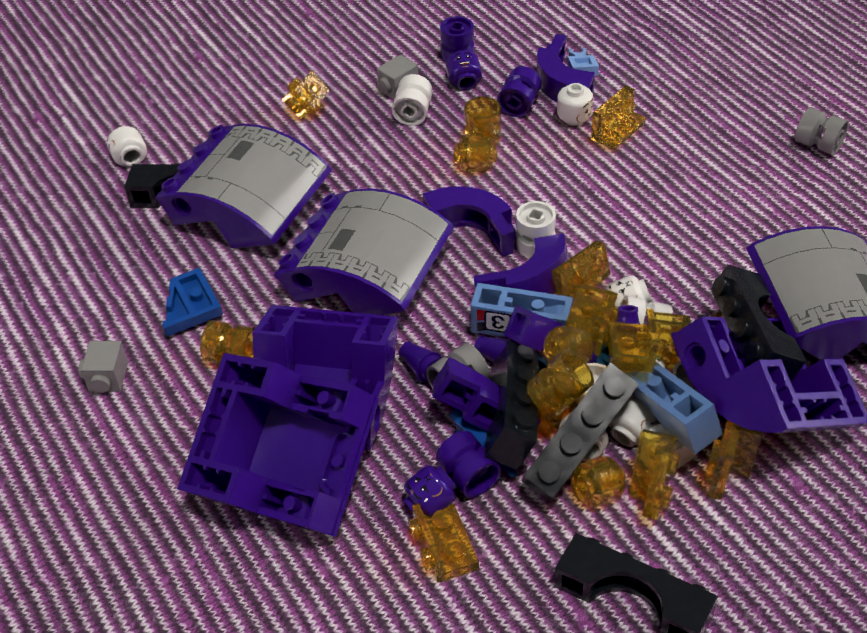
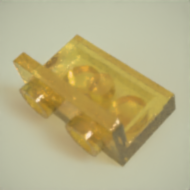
(635, 345)
(732, 455)
(652, 471)

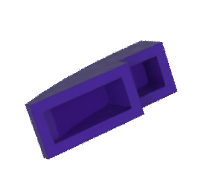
(468, 392)

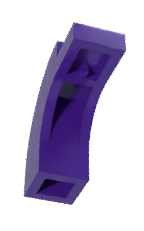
(556, 74)
(475, 209)
(537, 271)

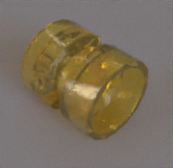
(483, 118)
(221, 338)
(560, 383)

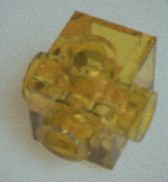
(301, 98)

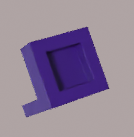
(529, 328)

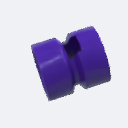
(456, 35)
(519, 91)
(466, 461)

